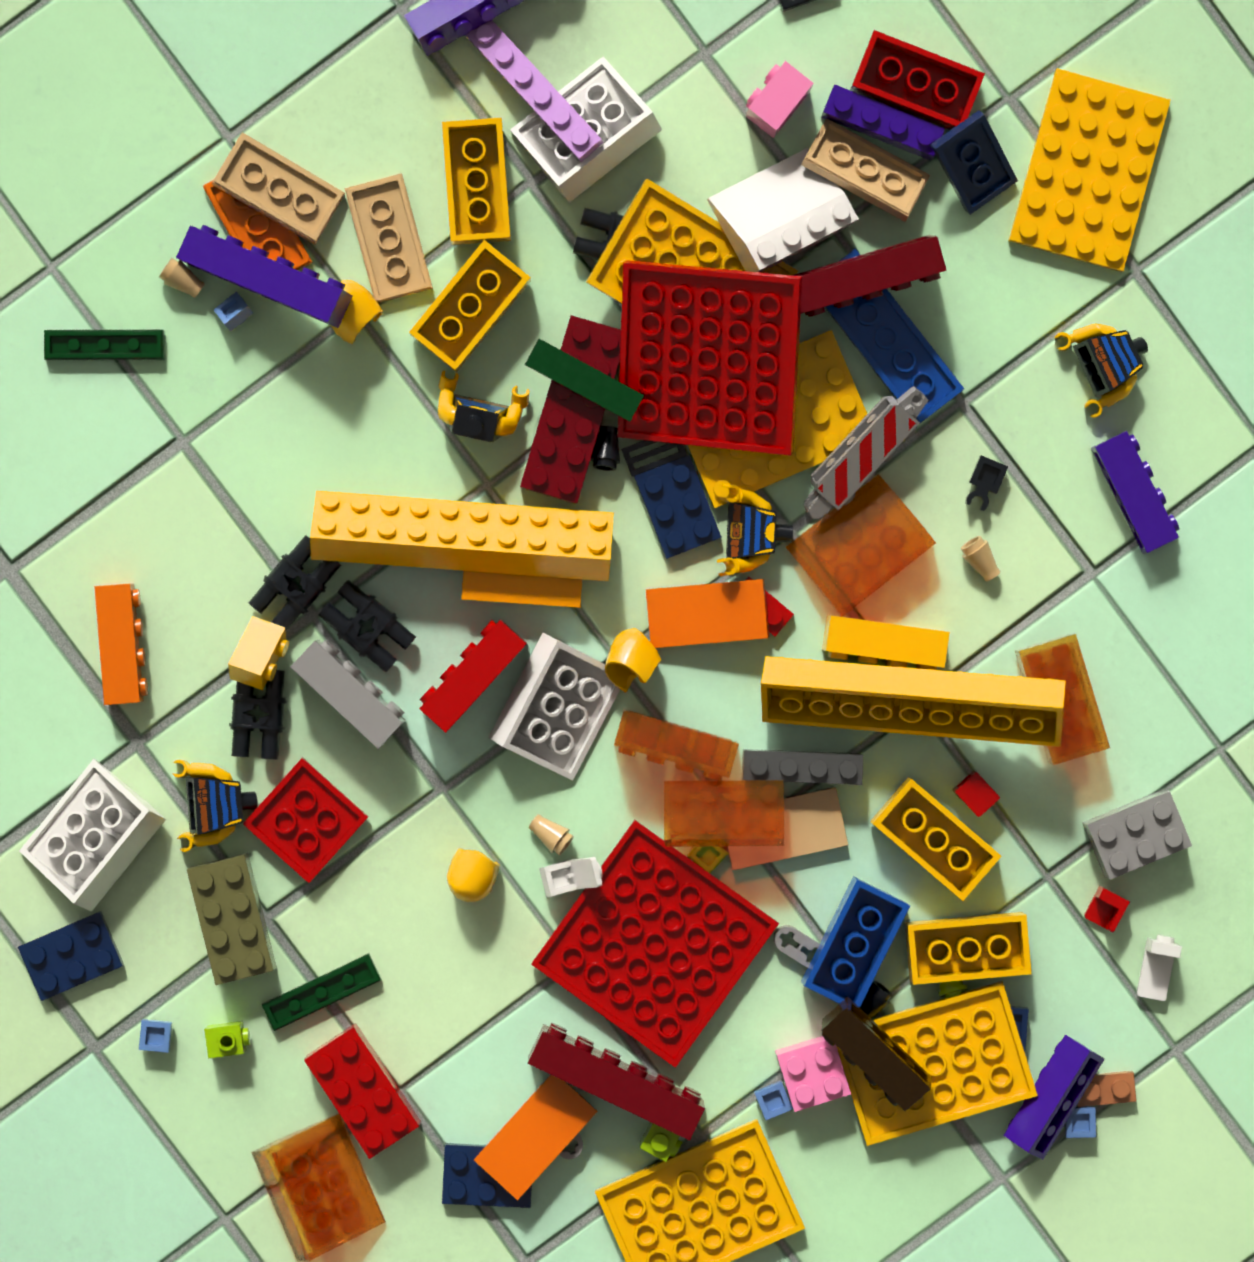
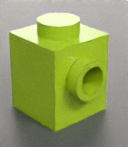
(226, 1039)
(660, 1142)

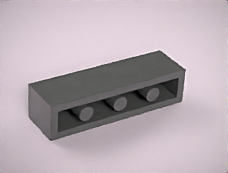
(802, 766)

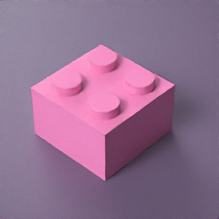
(779, 99)
(812, 1073)

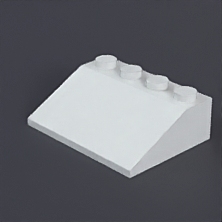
(609, 110)
(780, 213)
(556, 707)
(92, 836)

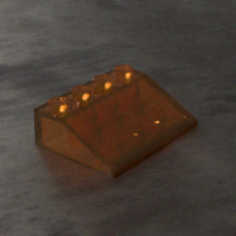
(860, 545)
(318, 1188)

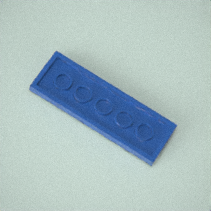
(896, 349)

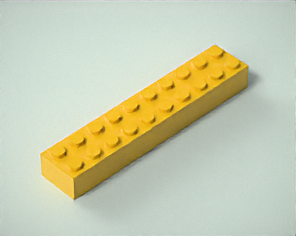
(461, 535)
(913, 701)

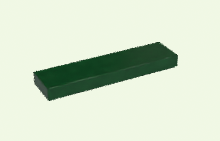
(104, 344)
(584, 380)
(321, 992)

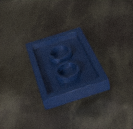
(974, 162)
(677, 506)
(71, 956)
(470, 1184)

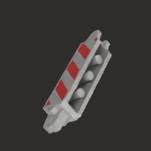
(863, 452)

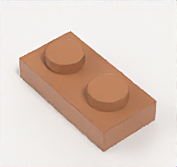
(1109, 1089)

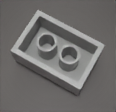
(1137, 834)

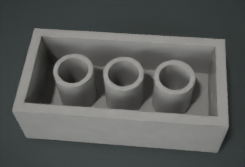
(348, 693)

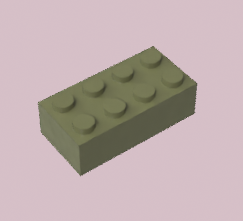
(231, 918)

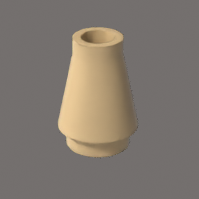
(180, 277)
(979, 556)
(551, 834)

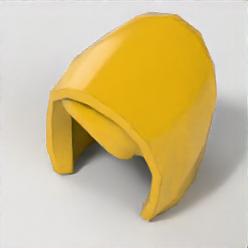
(359, 312)
(629, 658)
(471, 875)

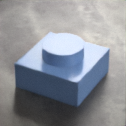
(233, 311)
(155, 1035)
(773, 1100)
(1081, 1123)

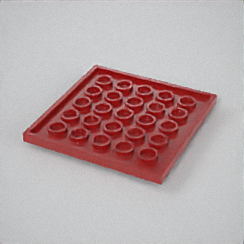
(711, 356)
(655, 943)

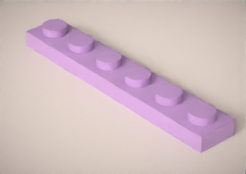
(535, 89)

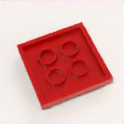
(305, 820)

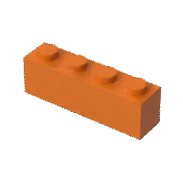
(119, 644)

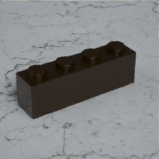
(875, 1054)

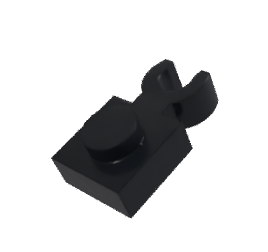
(987, 478)

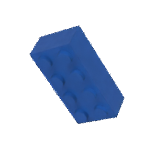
(855, 943)

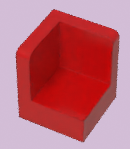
(976, 793)
(1106, 909)

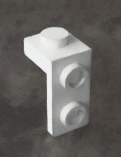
(571, 875)
(1157, 967)

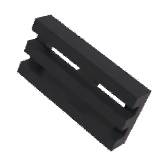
(630, 461)

